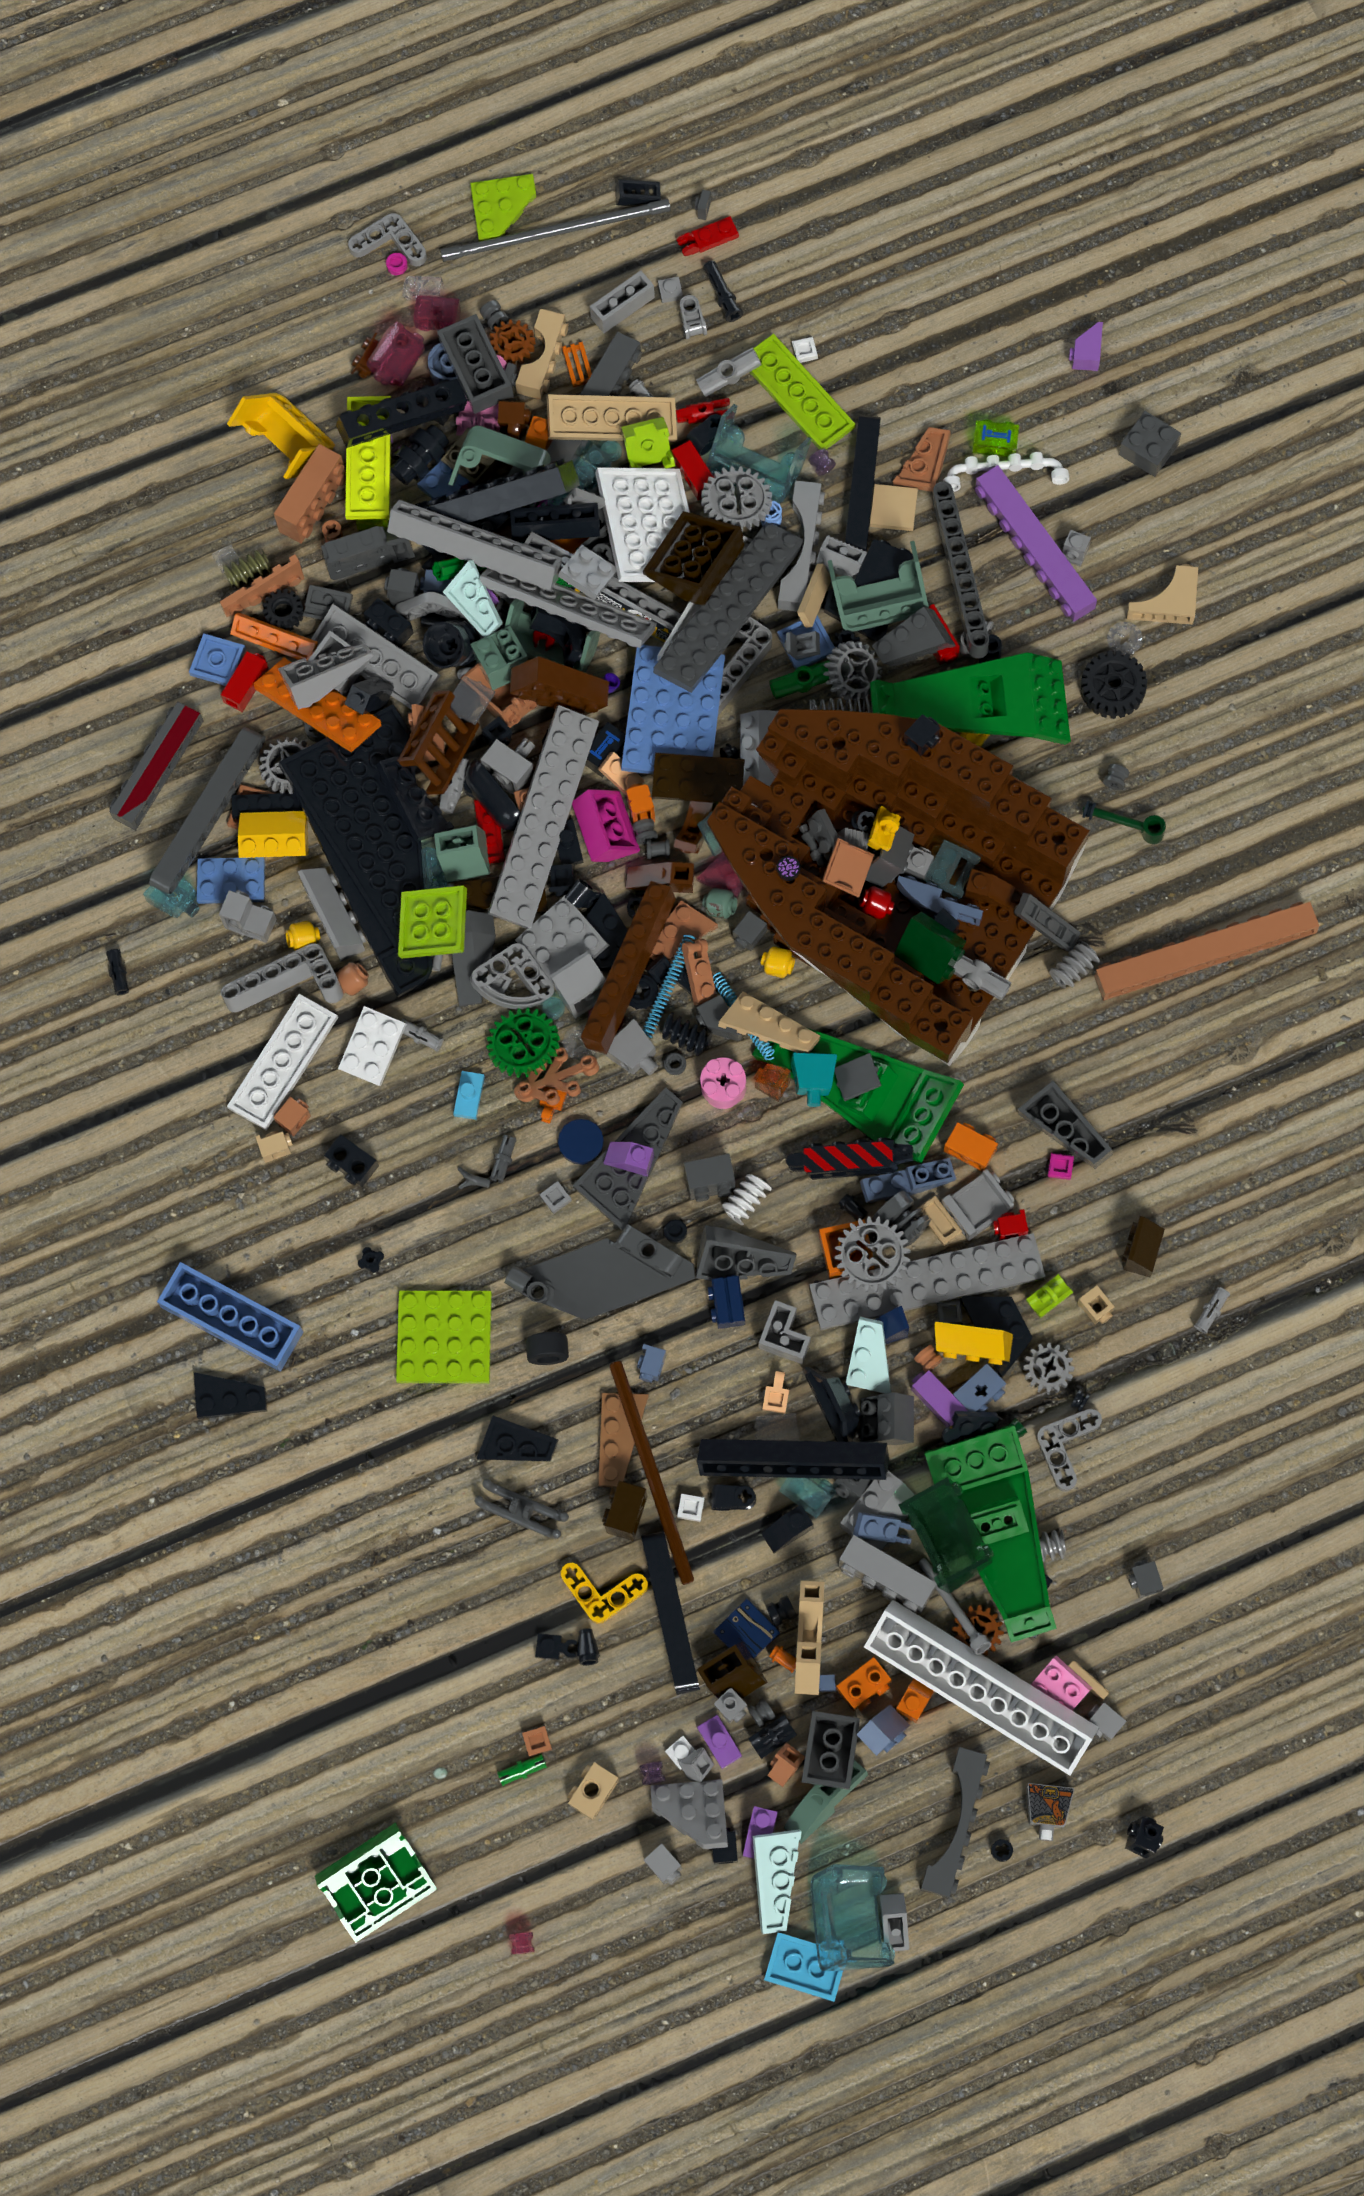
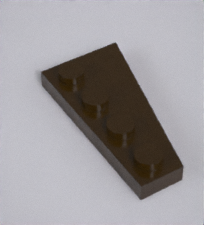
(481, 893)

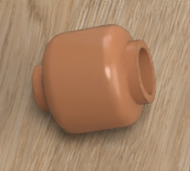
(352, 978)

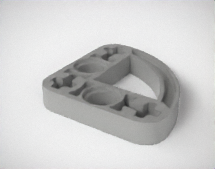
(518, 965)

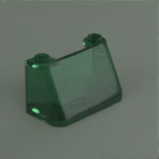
(948, 1534)

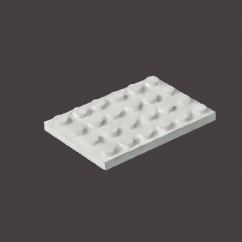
(639, 514)

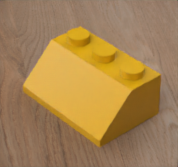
(273, 834)
(973, 1342)

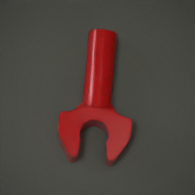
(539, 635)

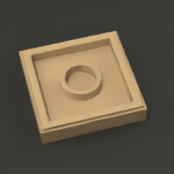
(893, 507)

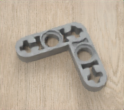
(393, 233)
(429, 603)
(1059, 1438)

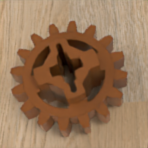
(513, 344)
(991, 1626)

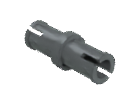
(503, 1158)

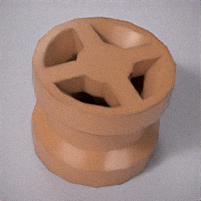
(928, 1358)

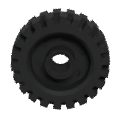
(1116, 669)

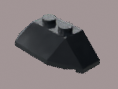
(834, 1403)

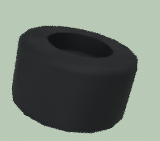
(547, 1348)

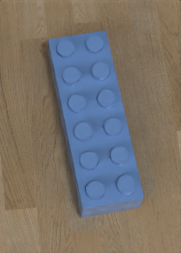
(230, 1316)

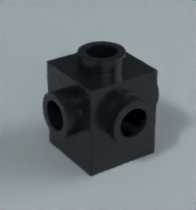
(1144, 1837)

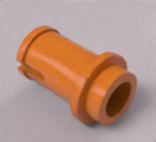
(783, 1658)

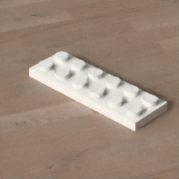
(282, 1062)

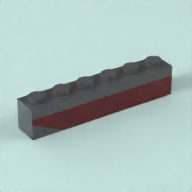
(156, 765)

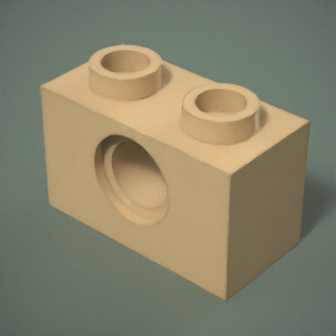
(589, 1805)

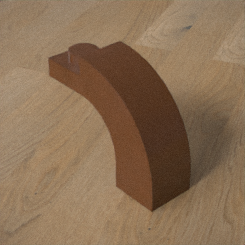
(690, 837)

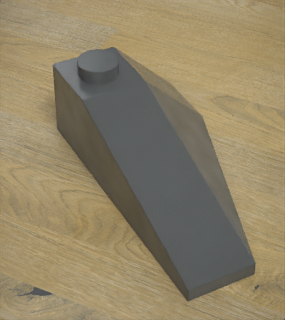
(478, 949)
(730, 1254)

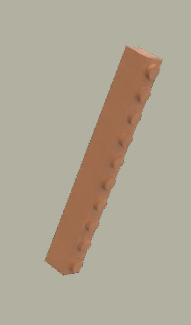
(1206, 951)

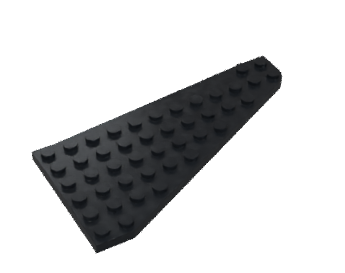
(365, 837)

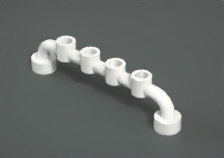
(1014, 463)

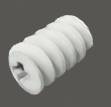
(745, 1197)

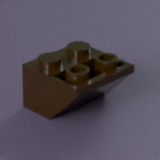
(1144, 1248)
(733, 1670)

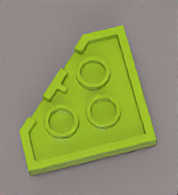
(500, 203)

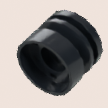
(449, 643)

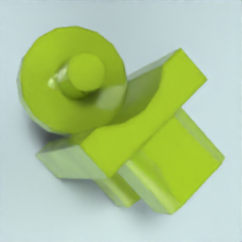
(1049, 1296)

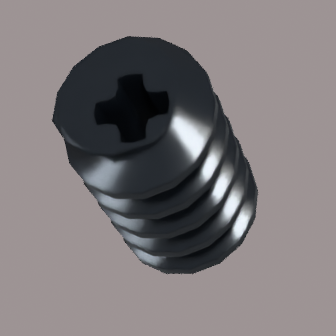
(686, 1035)

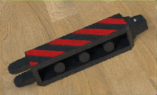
(850, 1159)

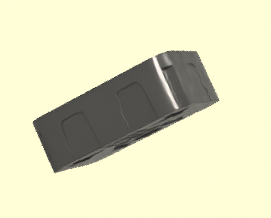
(356, 553)

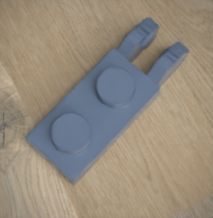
(881, 1528)

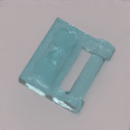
(945, 866)

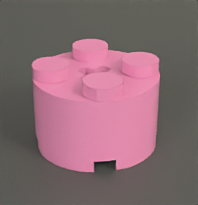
(723, 1070)

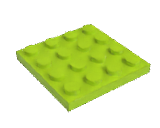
(444, 1337)

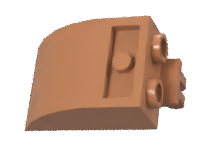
(503, 704)

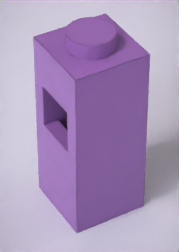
(936, 1397)

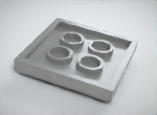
(561, 937)

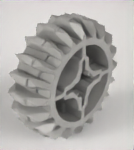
(841, 670)
(271, 773)

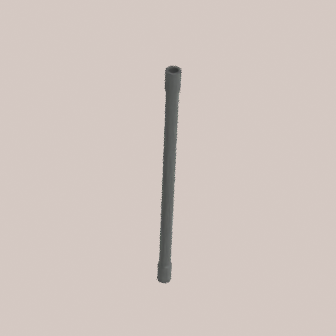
(652, 208)

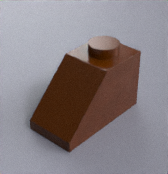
(989, 889)

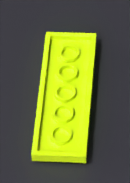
(368, 471)

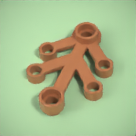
(553, 1079)

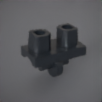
(772, 1737)

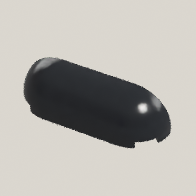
(491, 796)

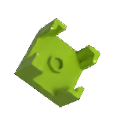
(648, 443)

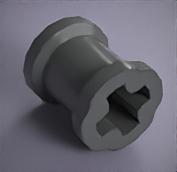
(658, 849)

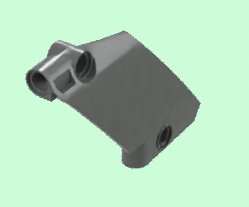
(603, 1275)

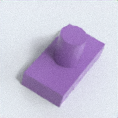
(719, 1741)

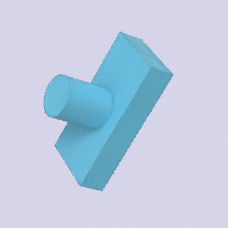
(469, 1095)

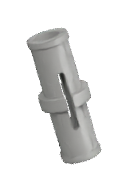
(422, 1036)
(1203, 1322)

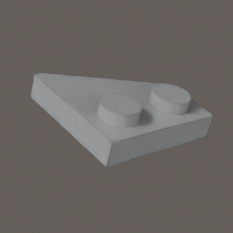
(580, 496)

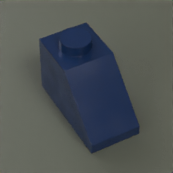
(894, 1325)

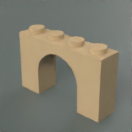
(809, 1637)

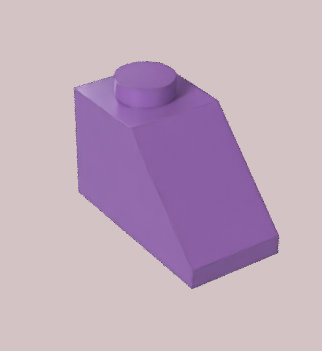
(1087, 349)
(630, 1157)
(761, 1823)

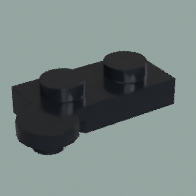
(969, 1424)

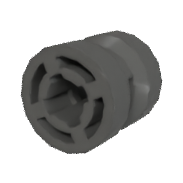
(493, 314)

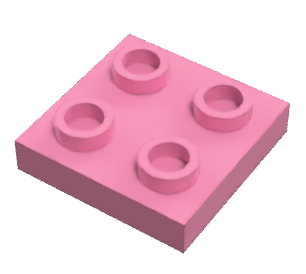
(1061, 1684)

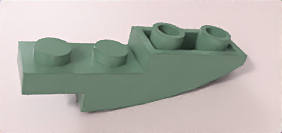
(820, 1804)

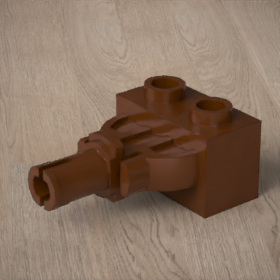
(515, 418)

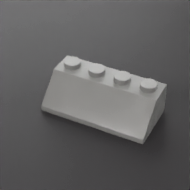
(752, 730)
(332, 913)

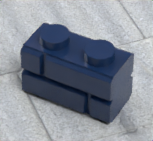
(727, 1301)

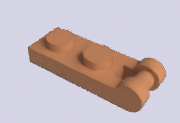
(699, 971)

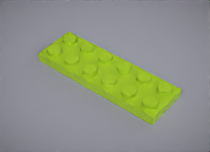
(800, 394)

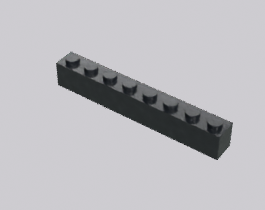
(793, 1459)

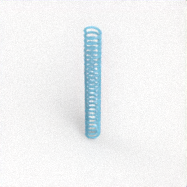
(666, 989)
(732, 1001)

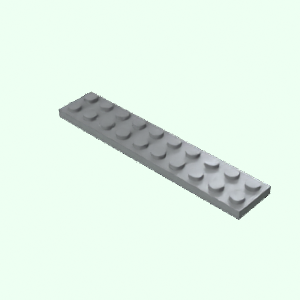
(543, 817)
(931, 1281)

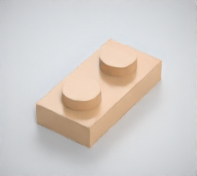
(622, 779)

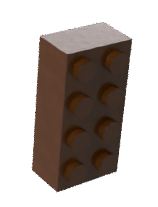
(558, 684)

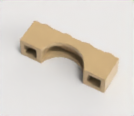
(534, 377)

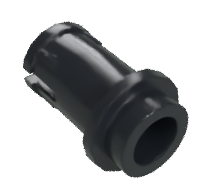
(852, 1207)

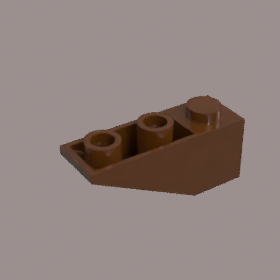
(673, 874)

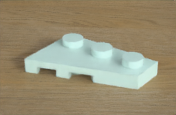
(473, 600)
(869, 1360)

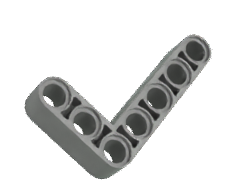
(744, 665)
(281, 975)

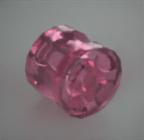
(521, 1943)

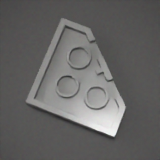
(694, 1810)

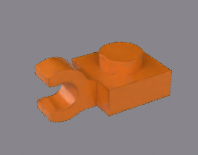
(548, 1110)

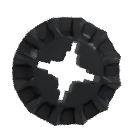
(648, 984)

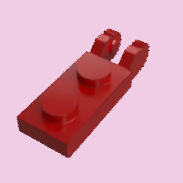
(708, 236)

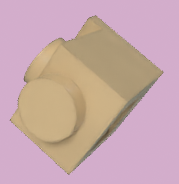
(274, 1145)
(1096, 1297)

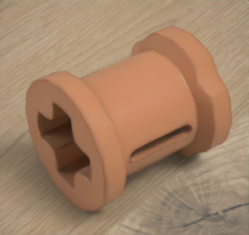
(331, 527)

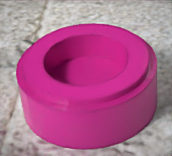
(396, 263)

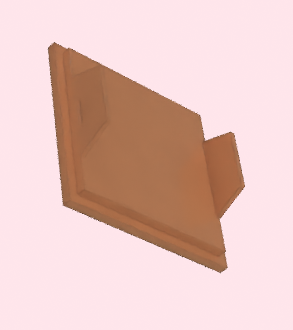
(848, 867)

